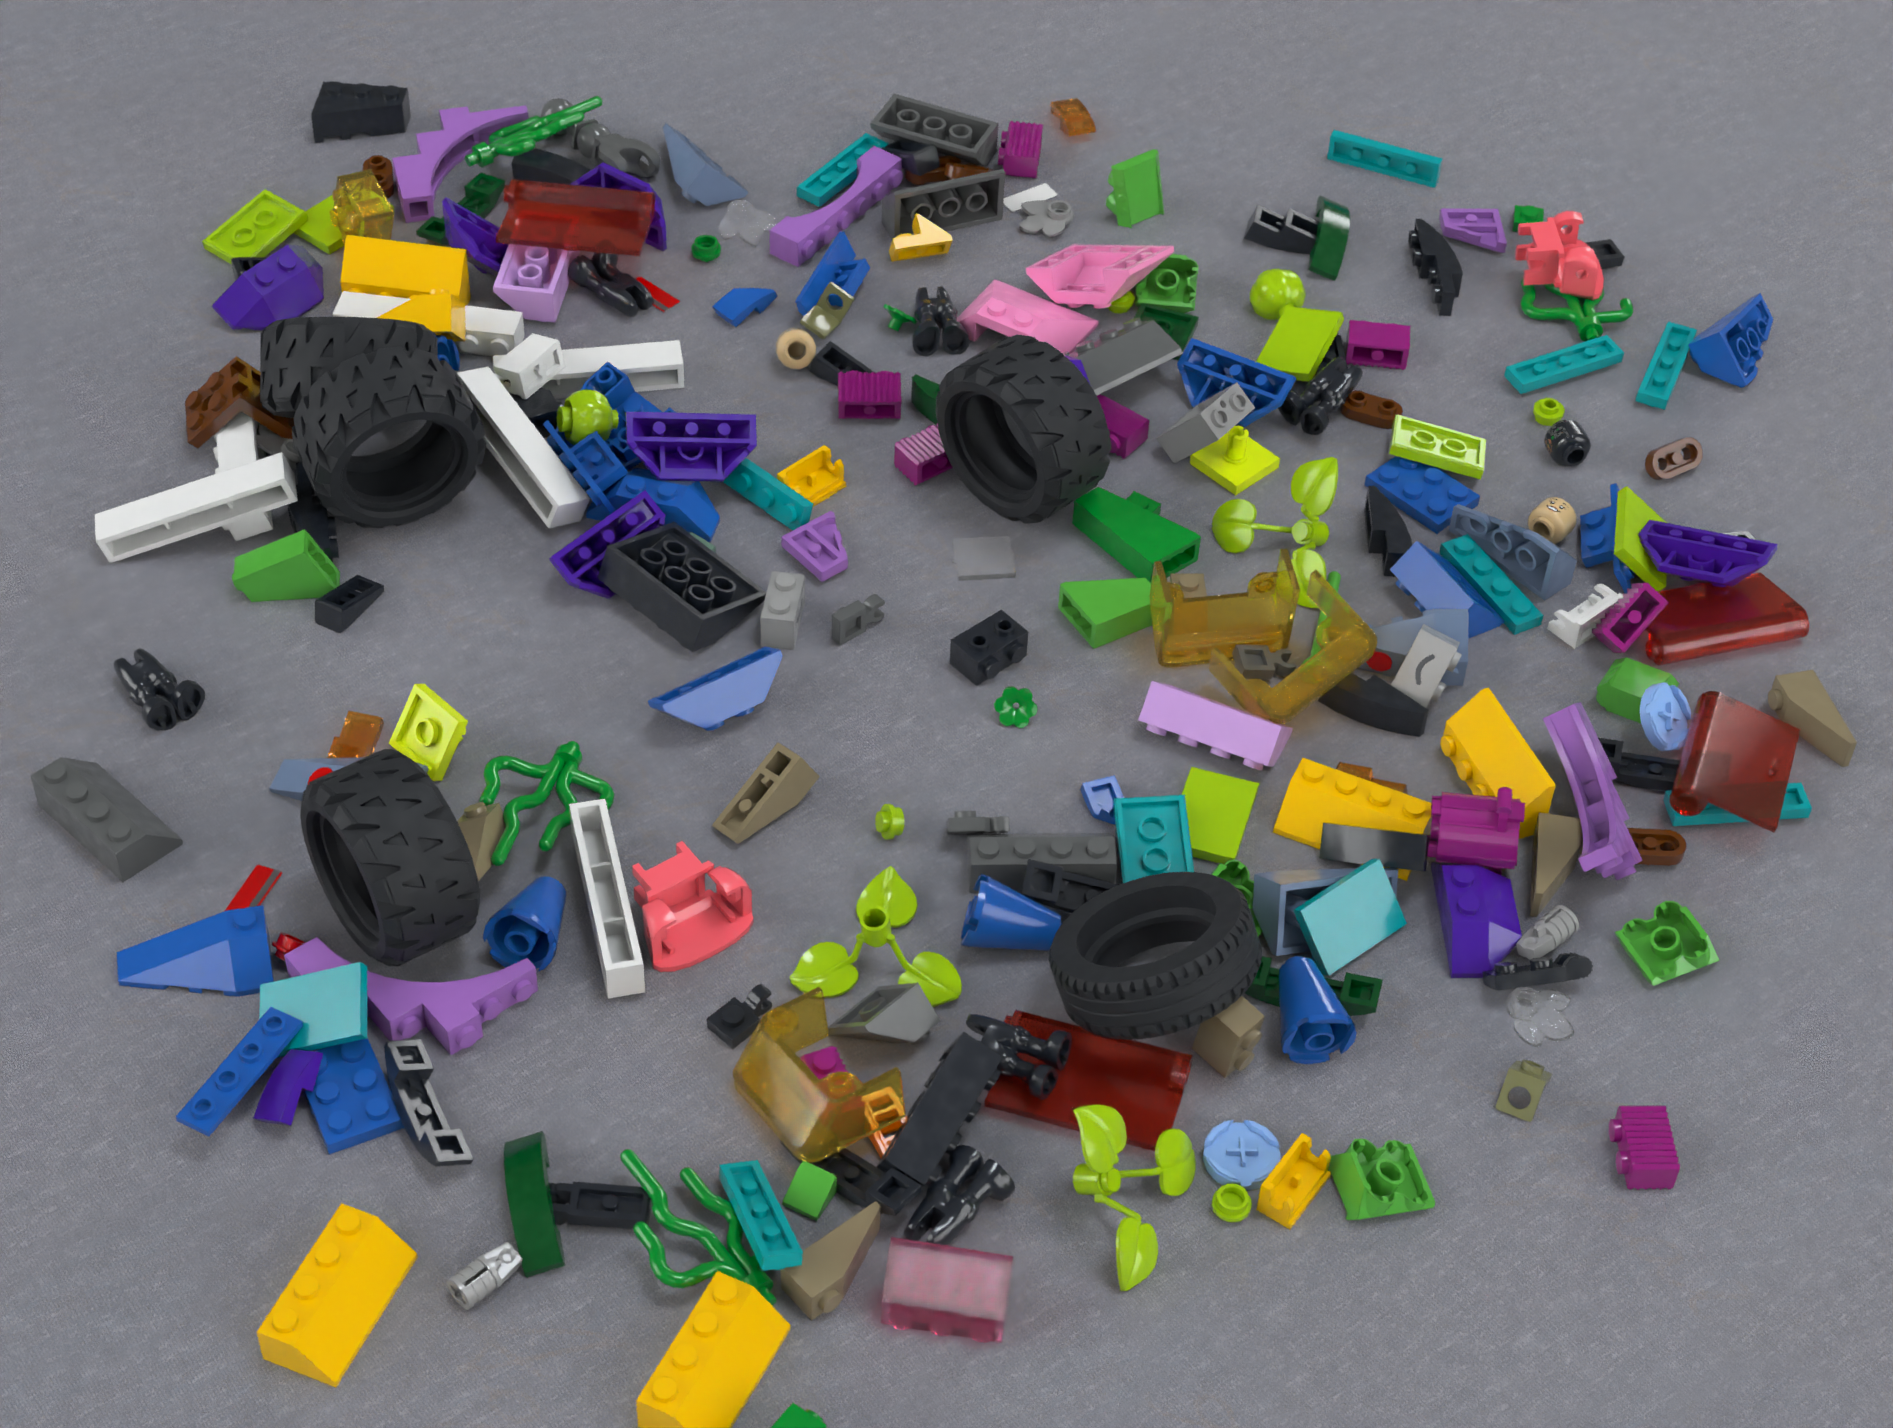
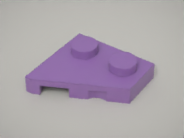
(1475, 227)
(818, 547)

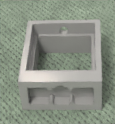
(1205, 423)

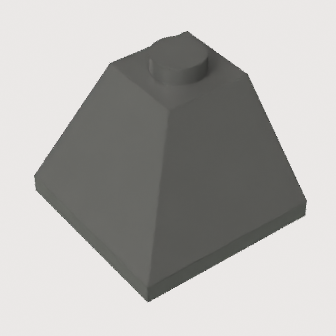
(889, 1015)

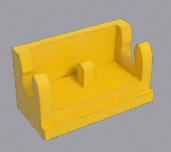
(815, 476)
(1294, 1183)

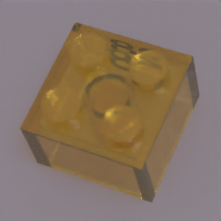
(361, 207)

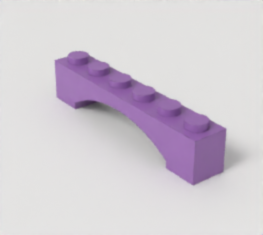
(804, 235)

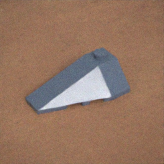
(697, 173)
(1517, 551)
(1284, 890)

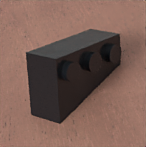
(359, 108)

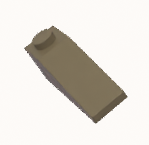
(1805, 704)
(768, 793)
(482, 831)
(1554, 856)
(831, 1264)

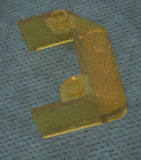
(1192, 627)
(1344, 644)
(808, 1112)

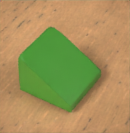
(810, 1190)

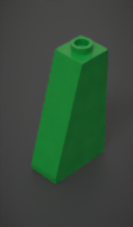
(1134, 534)

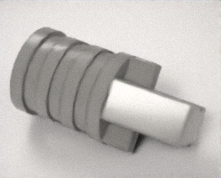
(1548, 933)
(484, 1275)

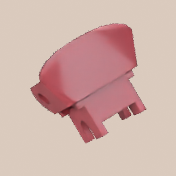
(1559, 257)
(683, 919)

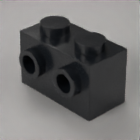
(988, 647)

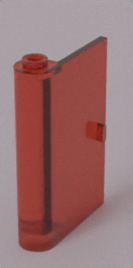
(576, 217)
(1719, 620)
(1730, 761)
(1127, 1075)

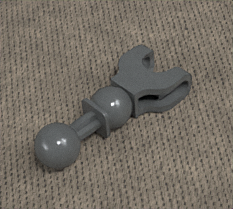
(603, 147)

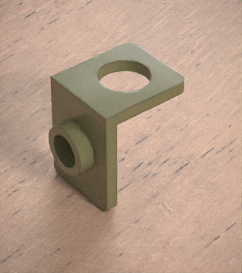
(823, 317)
(1526, 1075)

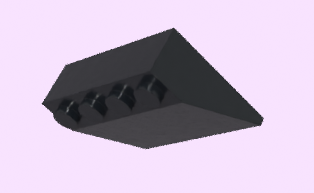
(679, 585)

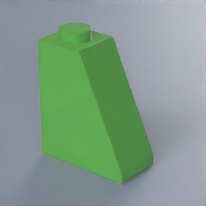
(286, 570)
(1106, 608)

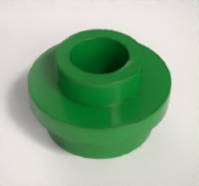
(706, 248)

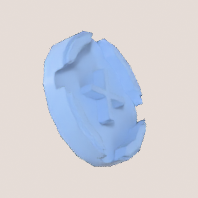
(1665, 716)
(1241, 1153)

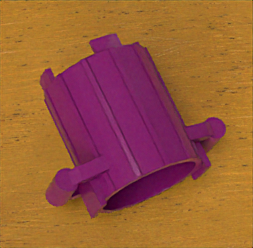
(1476, 829)

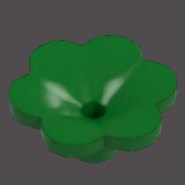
(898, 318)
(1015, 715)

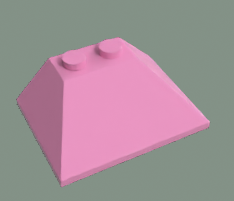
(1095, 272)
(1022, 313)

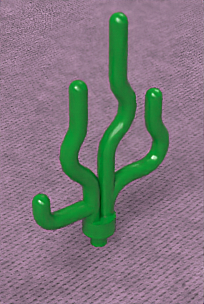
(522, 136)
(1586, 320)
(560, 770)
(731, 1261)

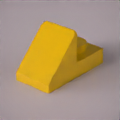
(926, 241)

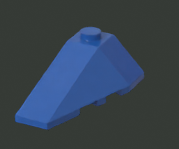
(1734, 343)
(215, 953)

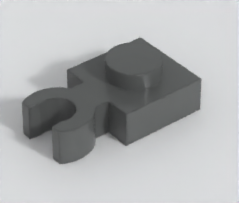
(852, 619)
(1260, 663)
(967, 823)

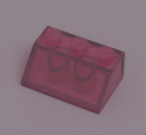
(946, 1290)

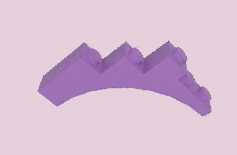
(440, 151)
(1601, 812)
(447, 1009)

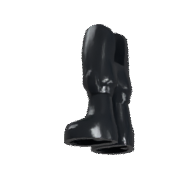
(618, 290)
(927, 335)
(1327, 386)
(152, 678)
(1012, 1040)
(951, 1212)

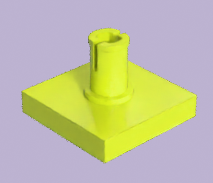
(1235, 460)
(428, 731)

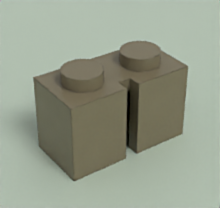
(1230, 1037)

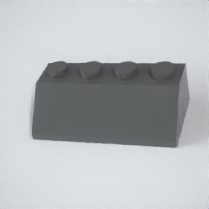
(948, 130)
(947, 203)
(1125, 353)
(103, 816)
(1006, 855)

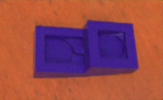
(281, 1094)

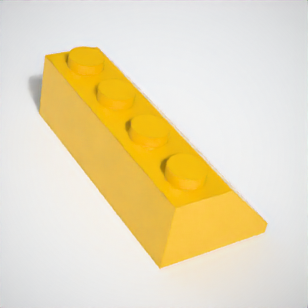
(403, 268)
(1495, 755)
(1332, 796)
(336, 1296)
(714, 1359)

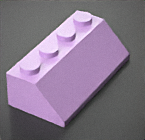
(534, 280)
(1213, 724)

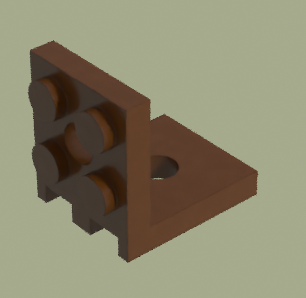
(226, 395)

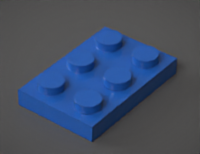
(1421, 491)
(351, 1097)

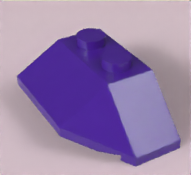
(610, 177)
(475, 235)
(273, 290)
(691, 443)
(1704, 553)
(583, 557)
(1475, 917)

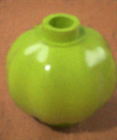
(1275, 291)
(584, 414)

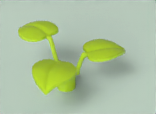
(1314, 488)
(882, 905)
(1101, 1140)

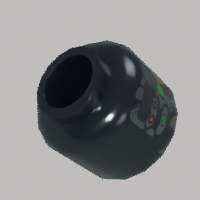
(1567, 443)

